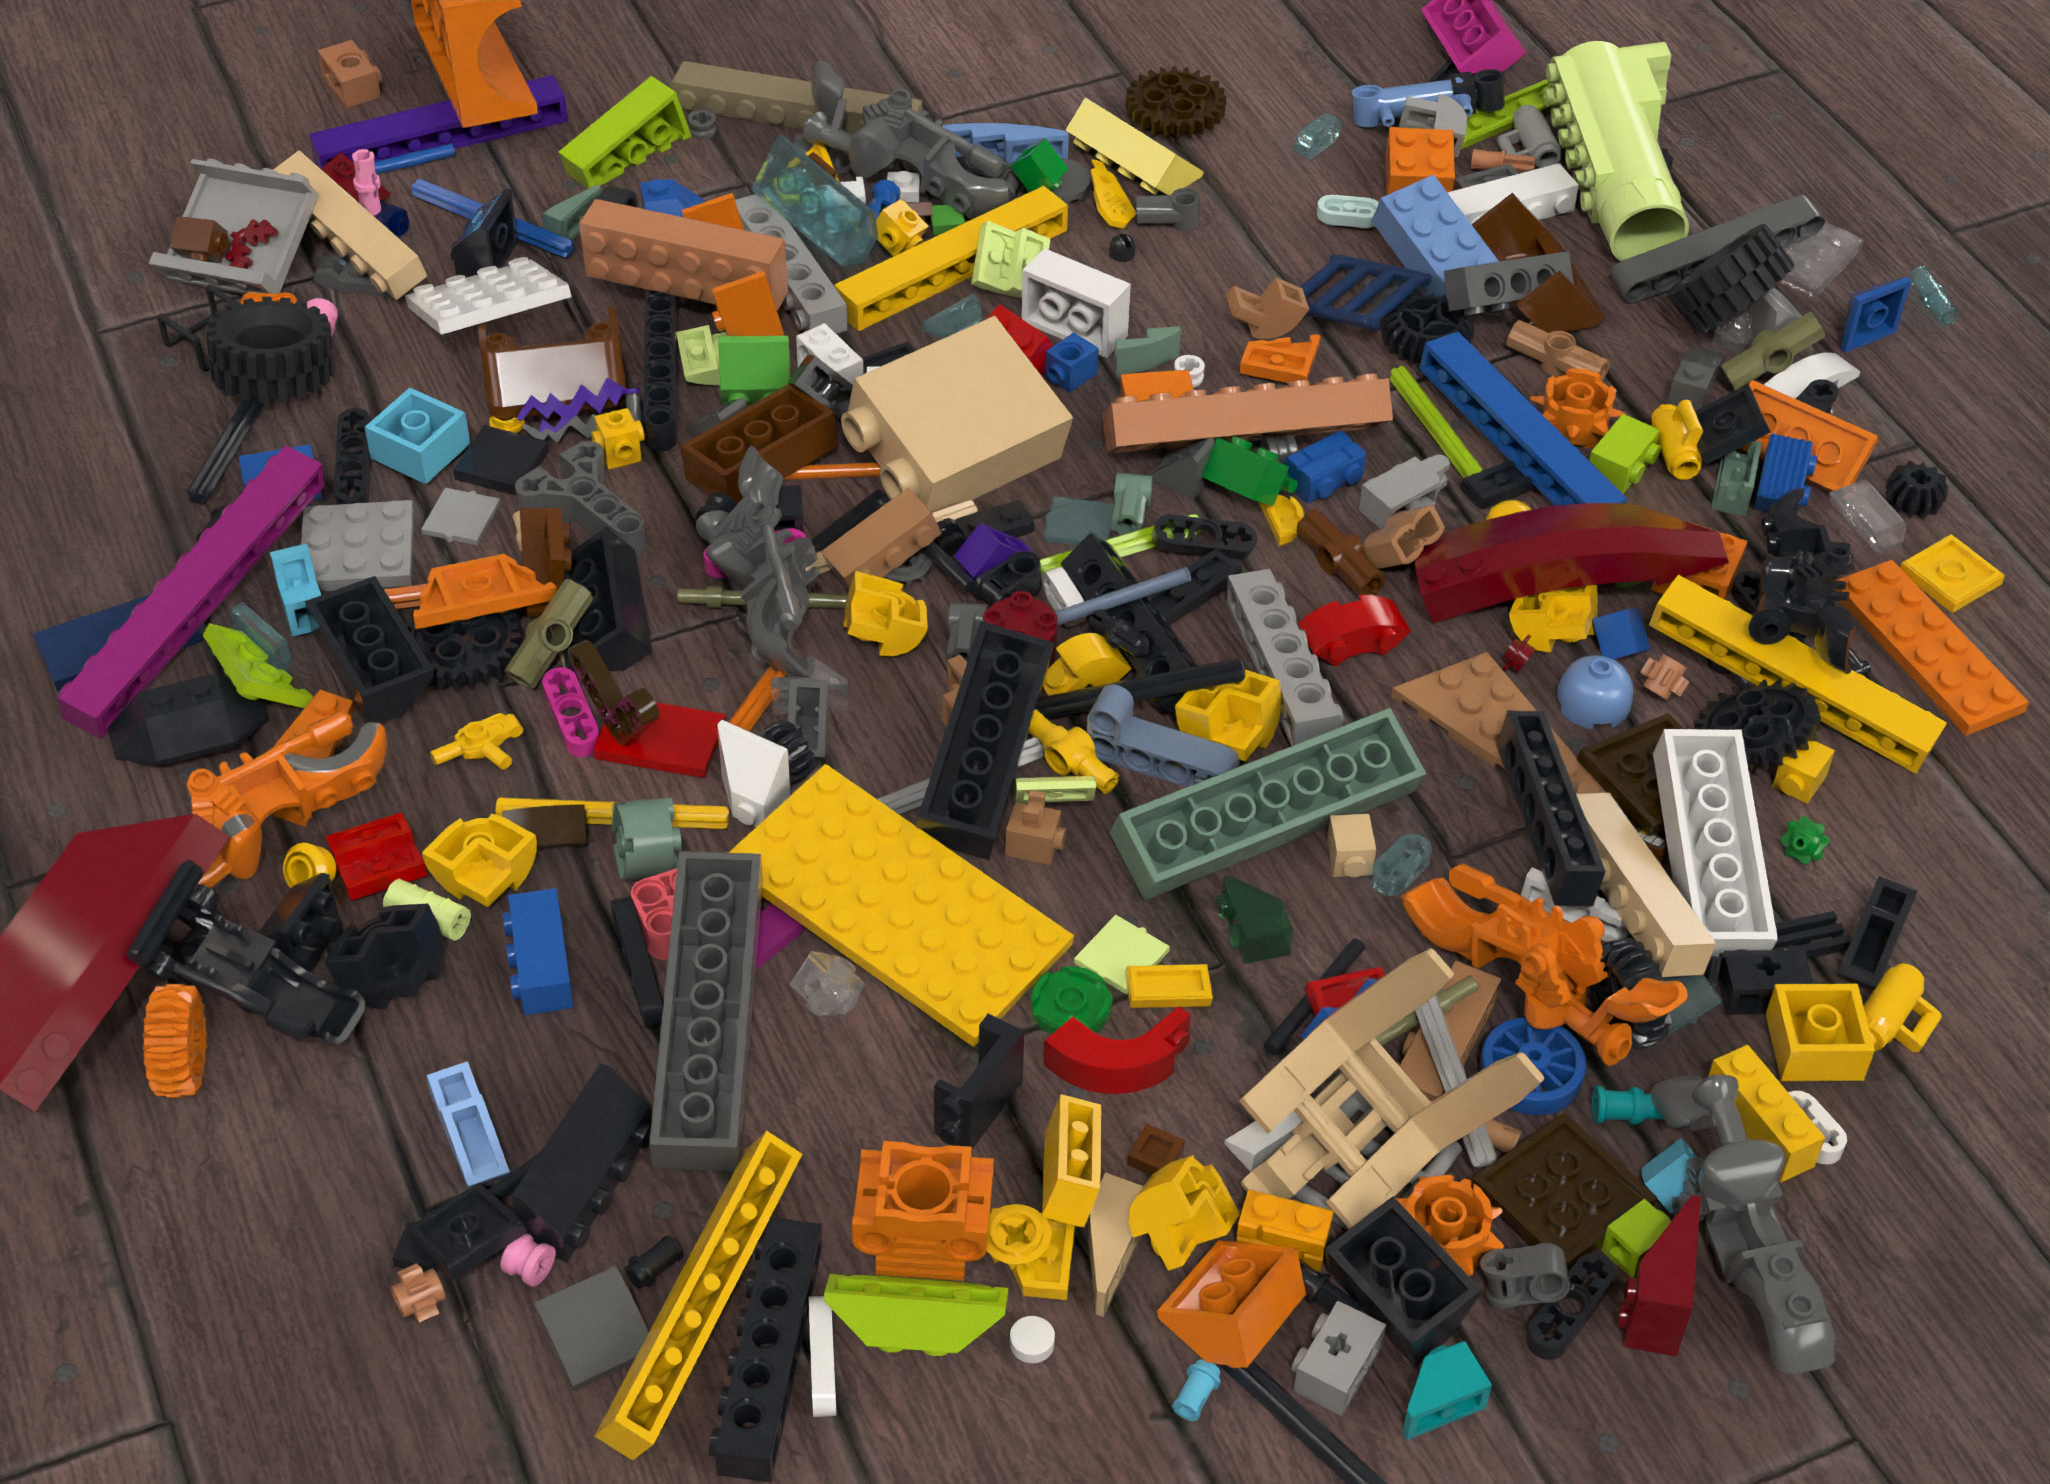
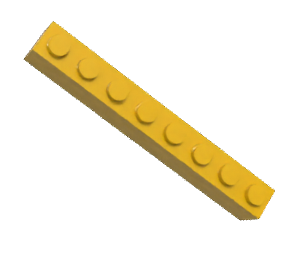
(943, 259)
(1844, 700)
(698, 1297)

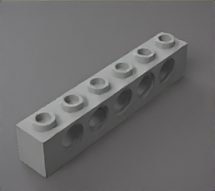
(810, 293)
(1283, 654)

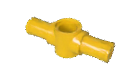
(1071, 752)

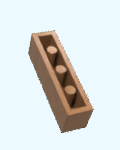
(1464, 1023)

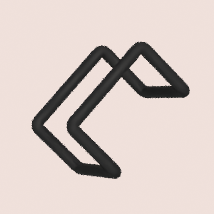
(187, 333)

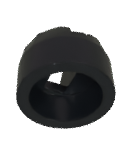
(1122, 248)

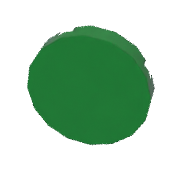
(1070, 994)

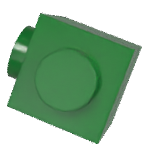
(1039, 167)

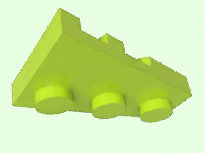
(248, 668)

